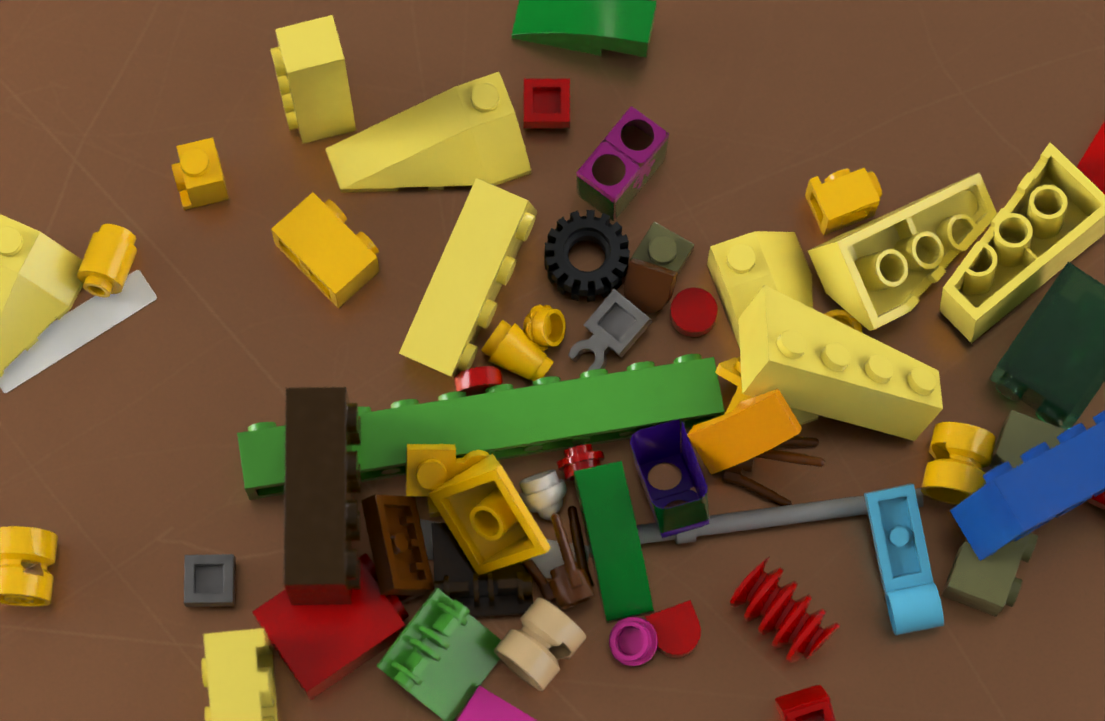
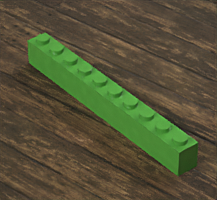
(509, 420)

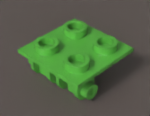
(442, 655)

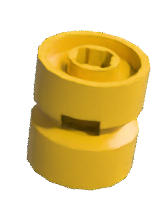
(959, 458)
(29, 551)

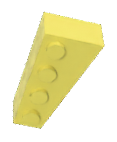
(313, 79)
(1028, 242)
(469, 278)
(833, 368)
(239, 676)

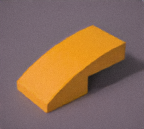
(745, 432)

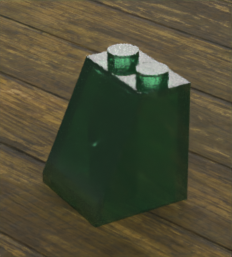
(1059, 351)

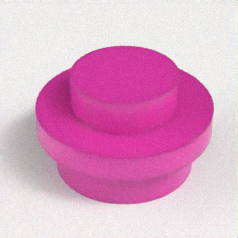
(633, 641)

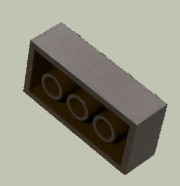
(318, 496)

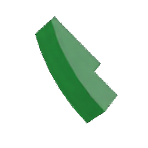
(587, 24)
(613, 541)

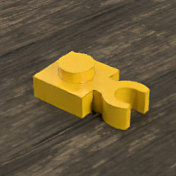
(434, 464)

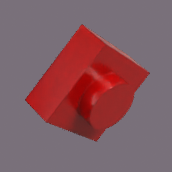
(546, 103)

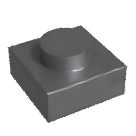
(209, 580)

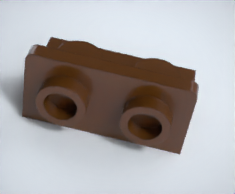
(397, 546)

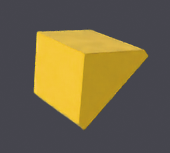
(489, 517)

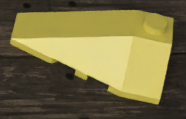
(437, 143)
(756, 260)
(892, 260)
(35, 286)

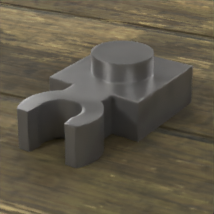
(614, 327)

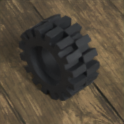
(592, 229)

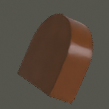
(649, 285)

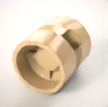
(540, 644)

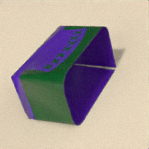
(662, 445)

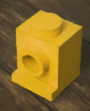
(199, 174)
(843, 198)

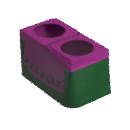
(603, 196)

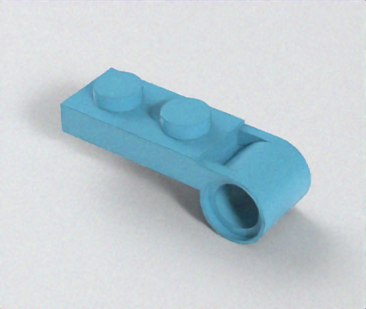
(903, 560)

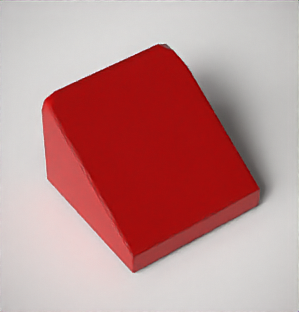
(806, 705)

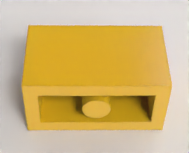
(326, 248)

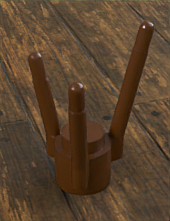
(735, 476)
(571, 581)

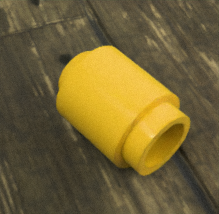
(107, 260)

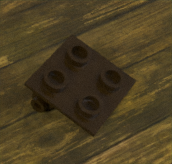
(490, 594)

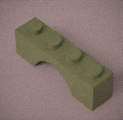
(992, 582)

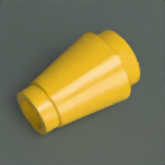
(515, 352)

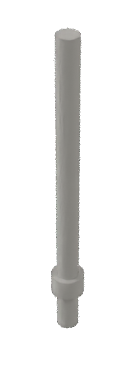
(767, 518)

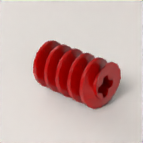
(782, 613)

